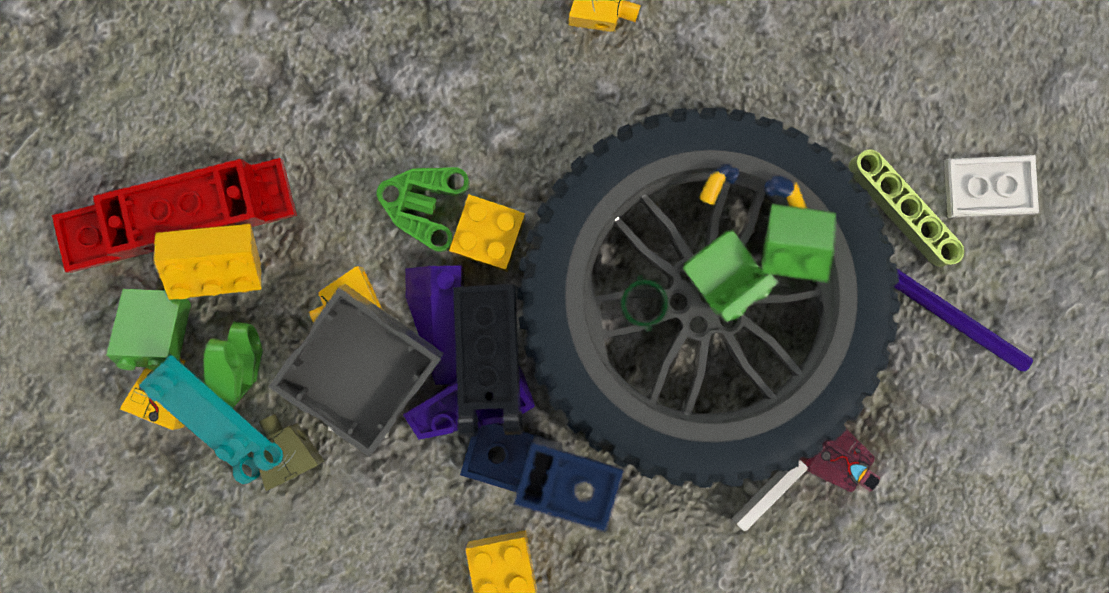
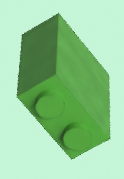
(147, 329)

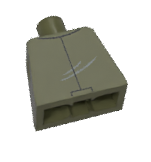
(297, 450)

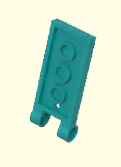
(210, 419)

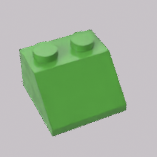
(799, 242)

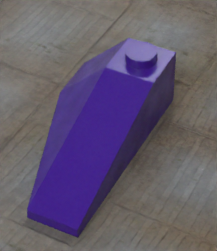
(432, 308)
(440, 412)

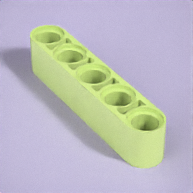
(919, 211)

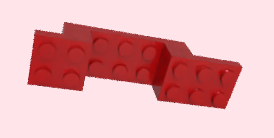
(128, 218)

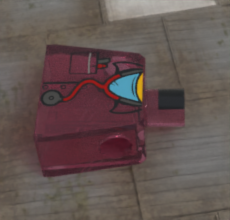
(844, 464)

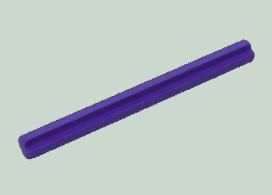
(963, 322)

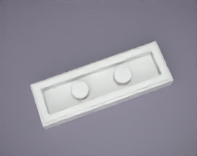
(767, 496)

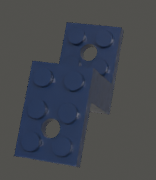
(544, 475)

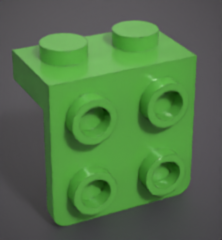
(728, 276)

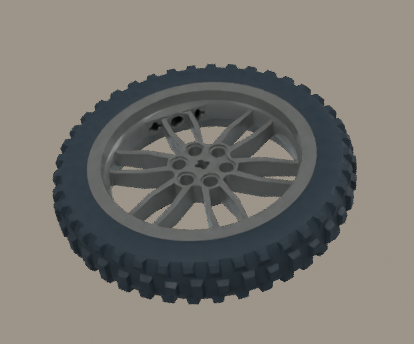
(568, 330)

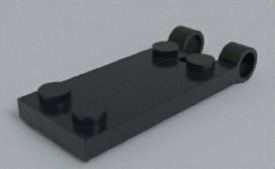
(487, 356)

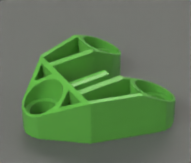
(427, 179)
(233, 364)

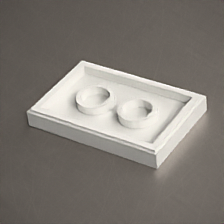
(991, 186)

